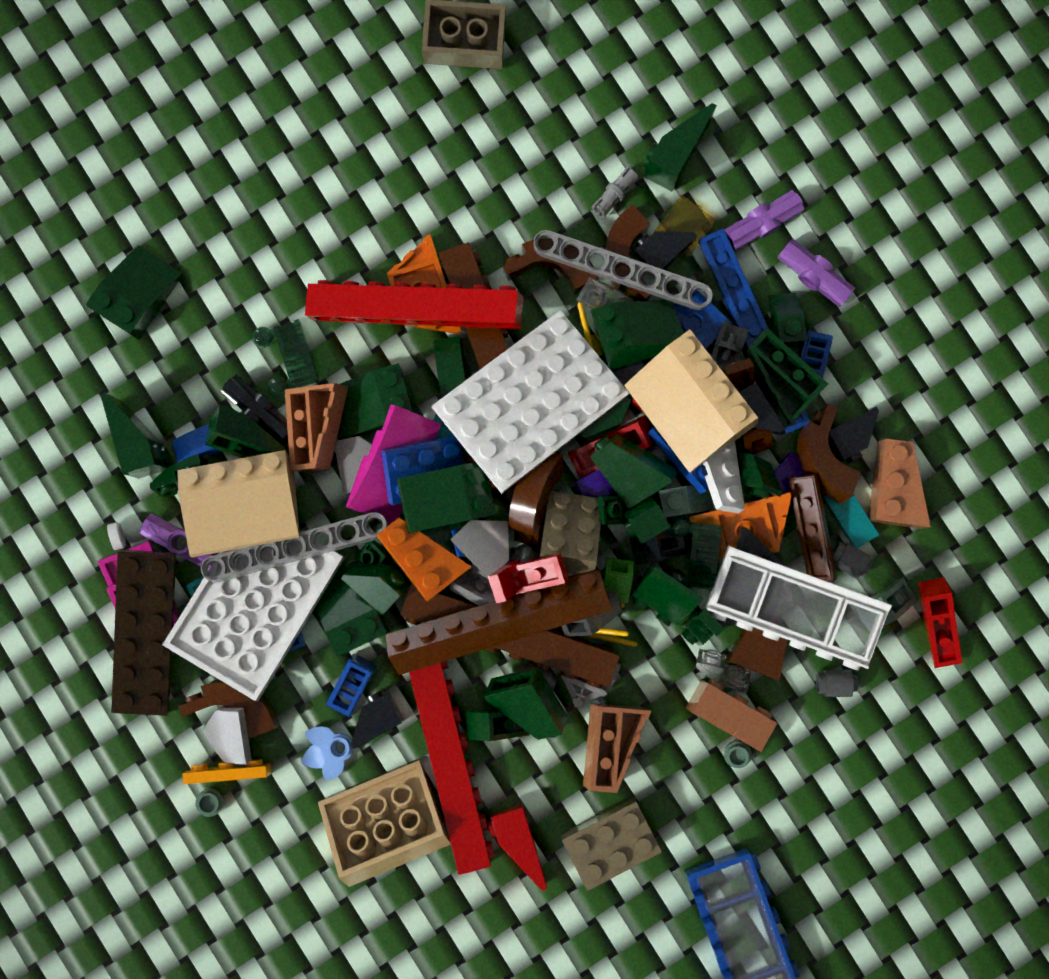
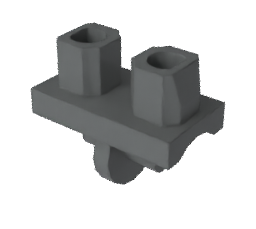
(728, 344)

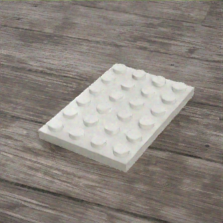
(530, 401)
(250, 622)

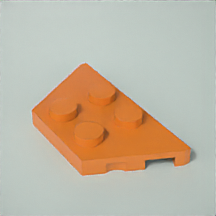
(421, 267)
(762, 517)

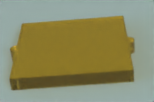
(687, 218)

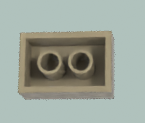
(464, 34)
(572, 530)
(610, 843)

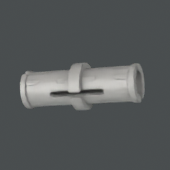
(615, 192)

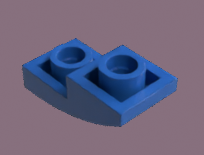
(193, 443)

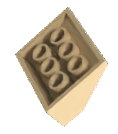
(691, 401)
(238, 503)
(383, 824)

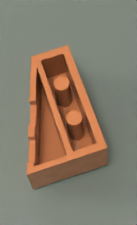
(313, 425)
(897, 487)
(732, 714)
(610, 743)

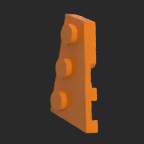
(421, 559)

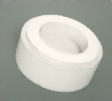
(116, 536)

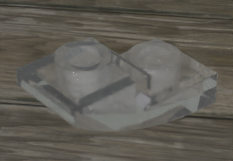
(599, 294)
(713, 666)

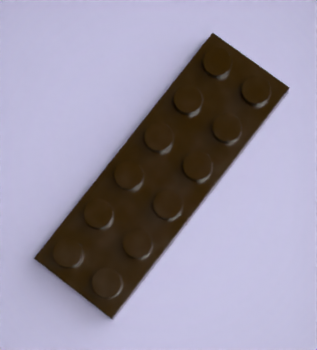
(141, 626)

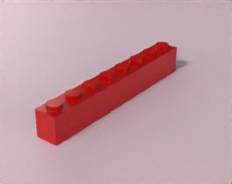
(415, 305)
(452, 768)

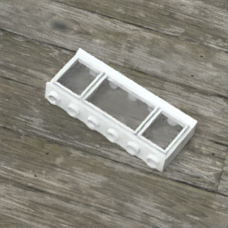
(797, 608)

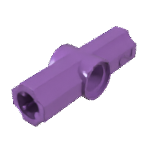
(764, 220)
(816, 272)
(167, 536)

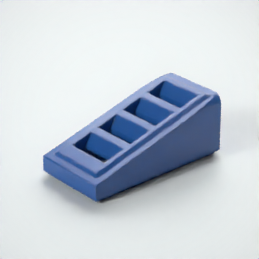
(821, 338)
(360, 664)

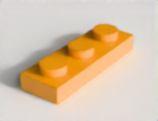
(226, 771)

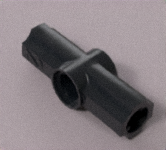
(257, 408)

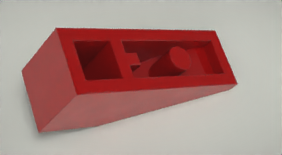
(634, 431)
(940, 622)
(516, 840)

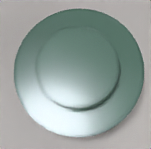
(737, 754)
(209, 802)

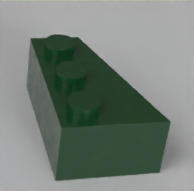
(783, 376)

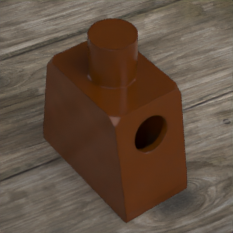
(758, 653)

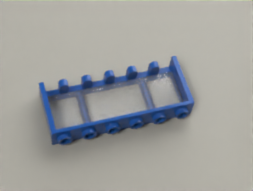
(740, 918)

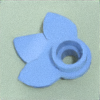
(324, 752)

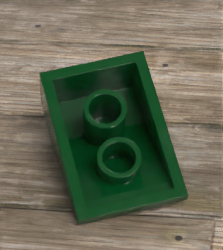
(671, 155)
(134, 291)
(635, 330)
(370, 400)
(135, 445)
(445, 497)
(664, 596)
(347, 616)

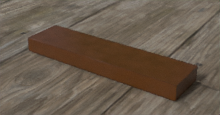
(812, 526)

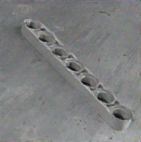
(636, 267)
(282, 555)

